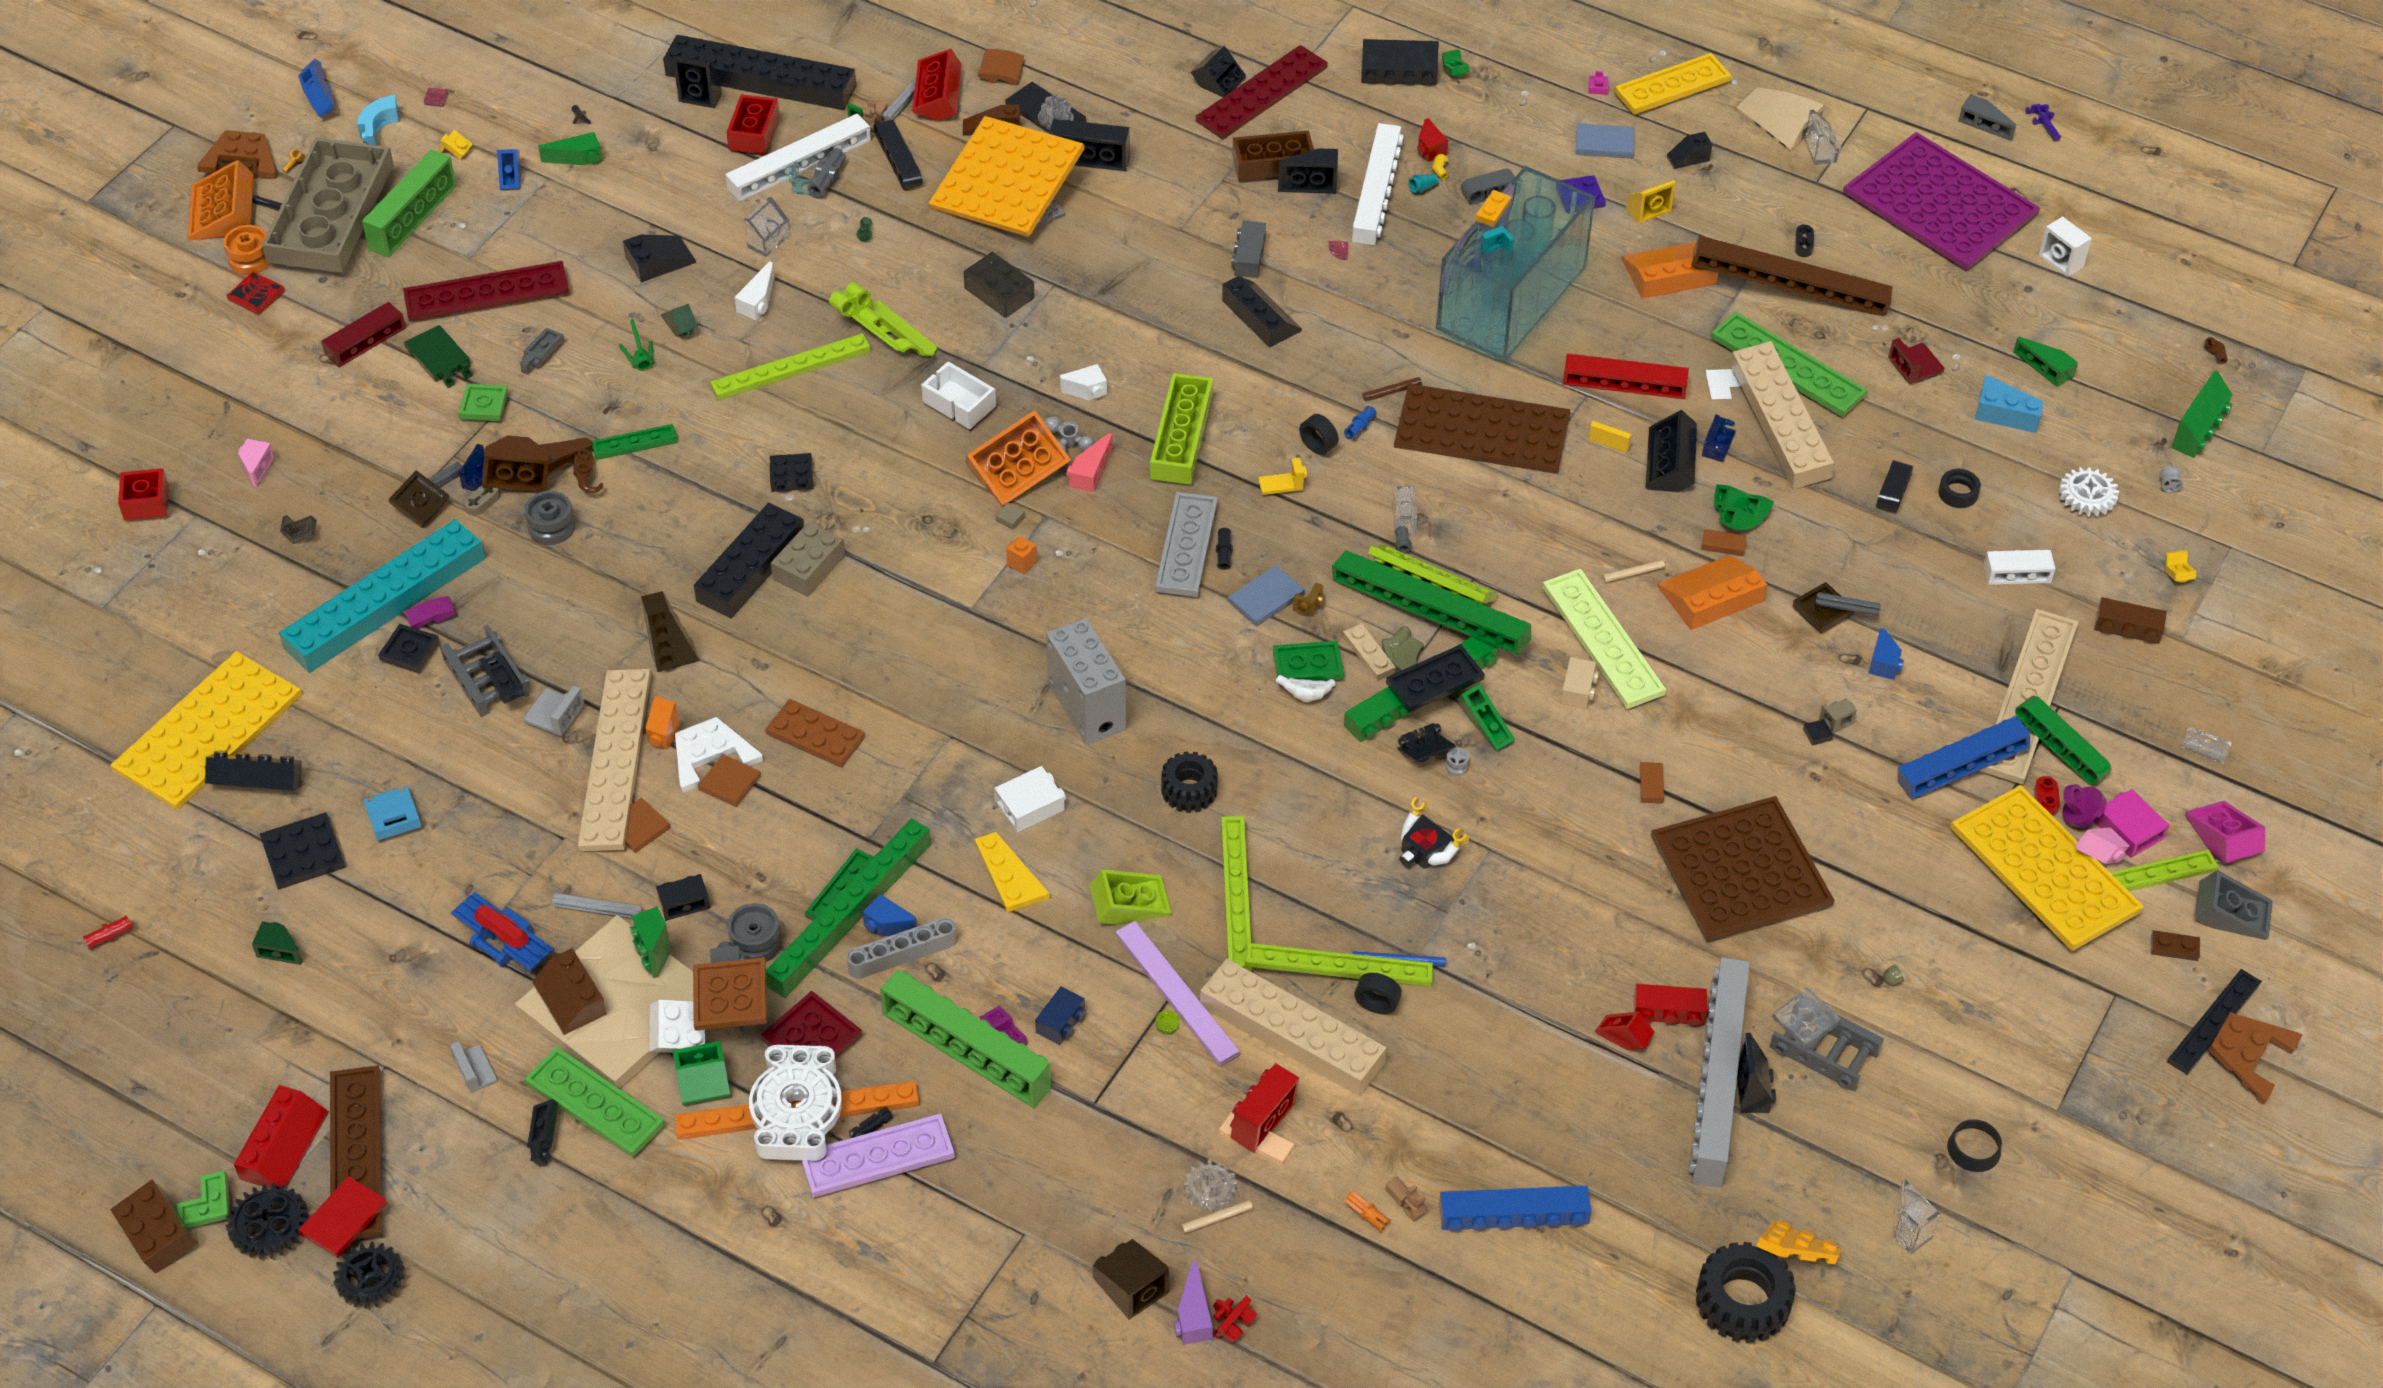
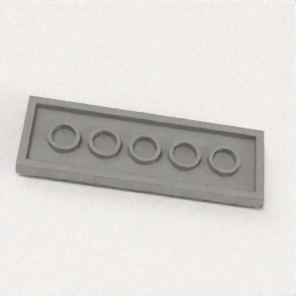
(1186, 544)

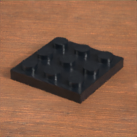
(302, 850)

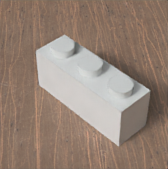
(2019, 567)

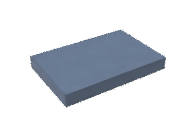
(1604, 140)
(1265, 595)

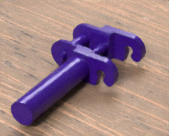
(2044, 118)

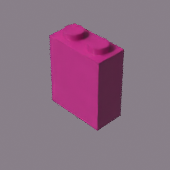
(2133, 822)

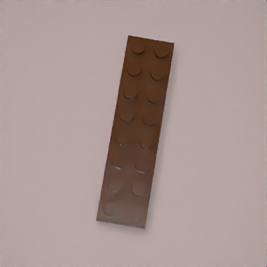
(357, 1133)

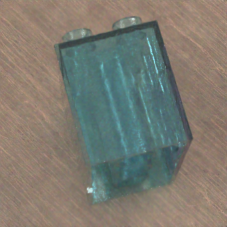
(1502, 296)

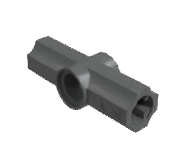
(826, 173)

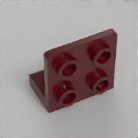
(1914, 362)

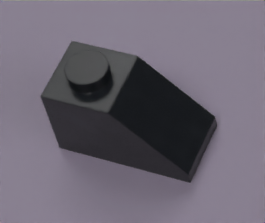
(1691, 151)

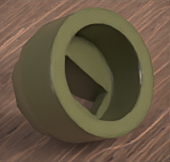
(1893, 975)

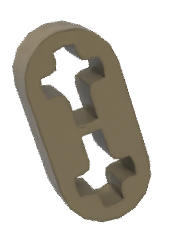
(482, 498)

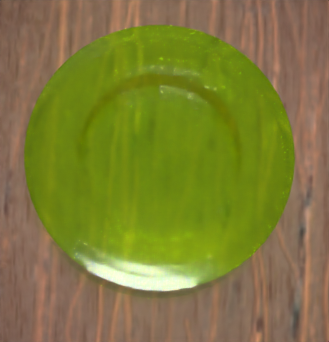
(1167, 1022)

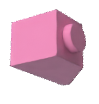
(255, 459)
(2103, 845)

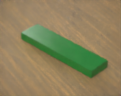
(634, 441)
(840, 880)

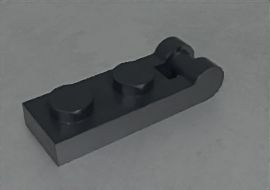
(501, 677)

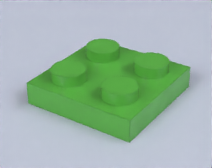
(483, 402)

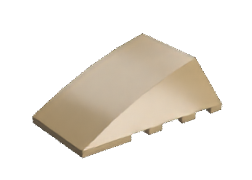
(1780, 114)

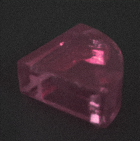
(1339, 249)

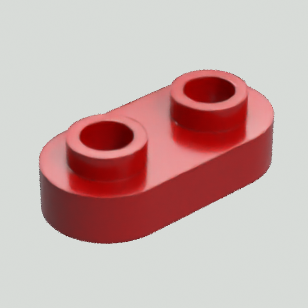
(2047, 791)

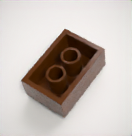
(153, 1226)

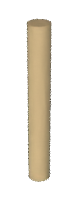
(1633, 571)
(1216, 1216)

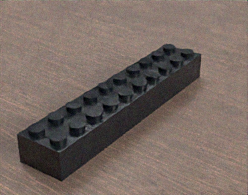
(768, 72)

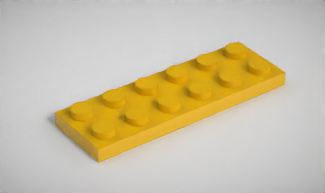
(1672, 83)

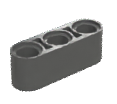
(1480, 187)

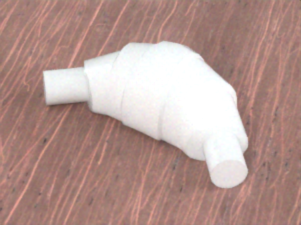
(1306, 689)

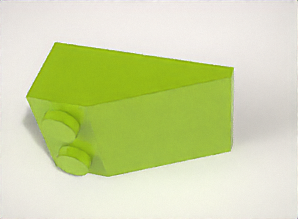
(1128, 897)

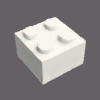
(2065, 246)
(673, 1026)

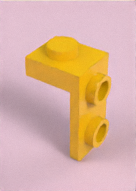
(1284, 482)

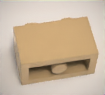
(1579, 682)

